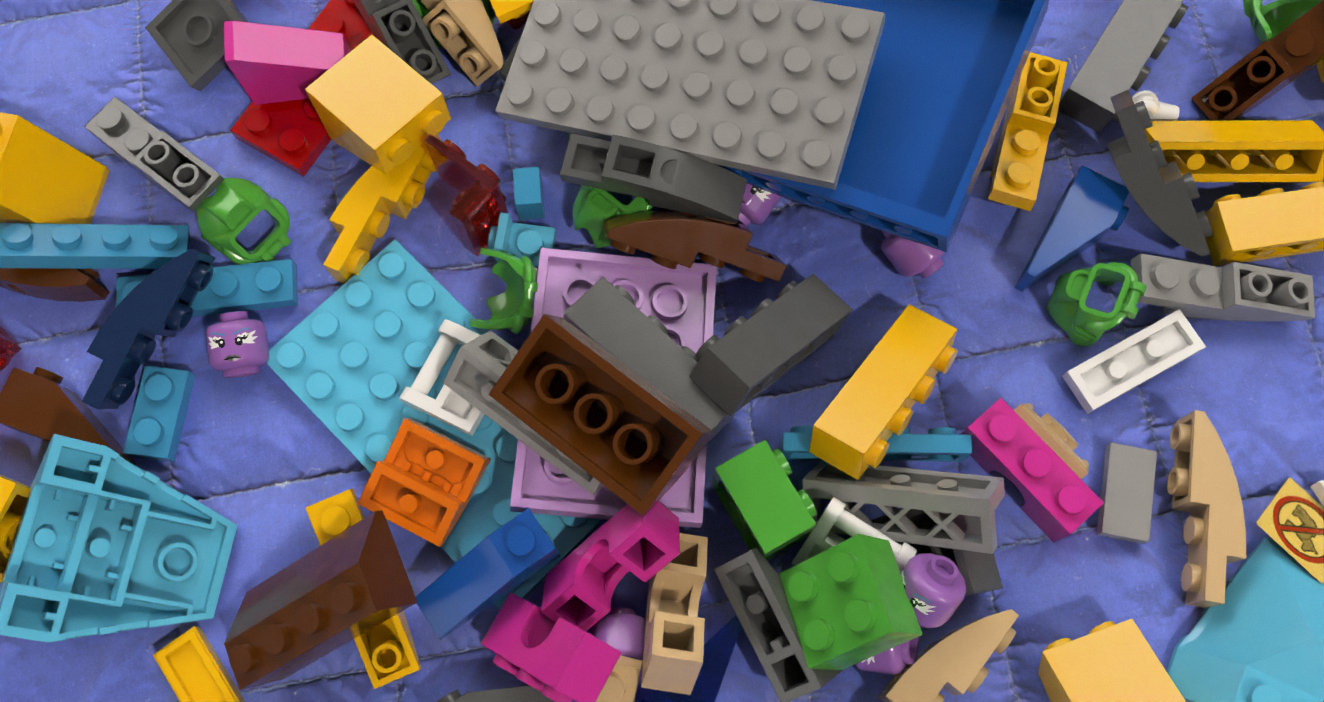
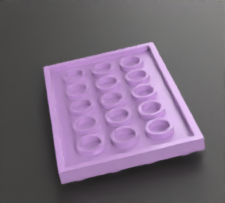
(684, 305)

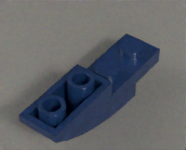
(152, 308)

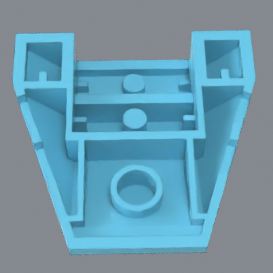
(109, 550)
(1261, 641)

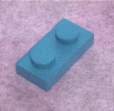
(159, 414)

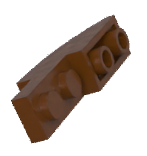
(1265, 69)
(678, 236)
(54, 283)

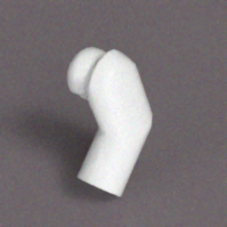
(1157, 110)

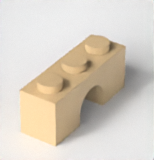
(672, 627)

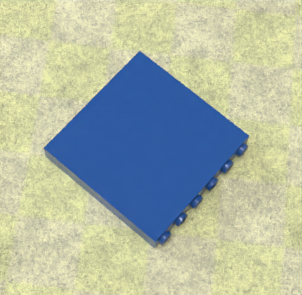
(925, 115)

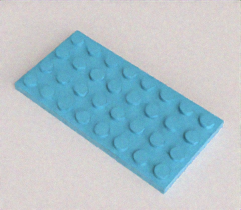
(358, 358)

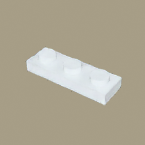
(1133, 361)

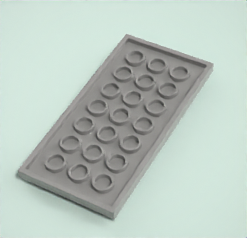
(715, 79)

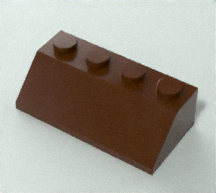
(600, 413)
(319, 604)

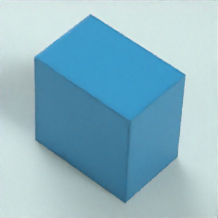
(529, 193)

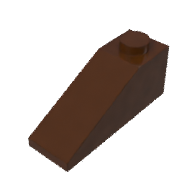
(45, 408)

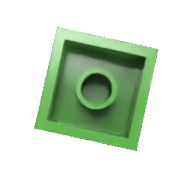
(763, 500)
(849, 603)

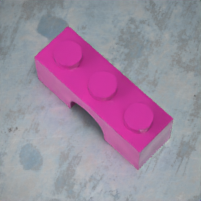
(1051, 489)
(585, 580)
(549, 655)

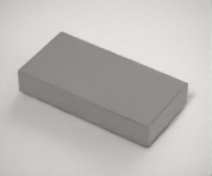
(1127, 493)

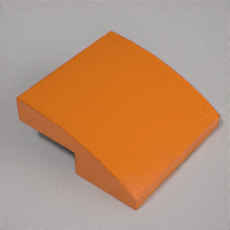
(424, 481)

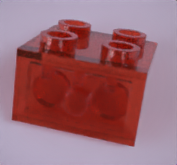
(480, 195)

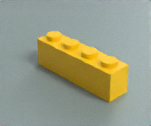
(1243, 149)
(1267, 225)
(883, 391)

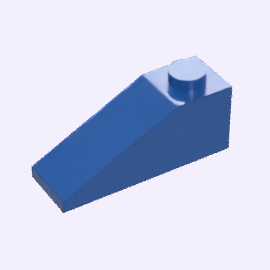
(1081, 219)
(487, 573)

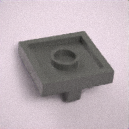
(194, 37)

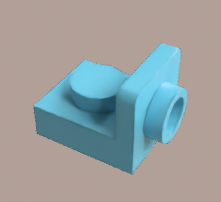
(521, 238)

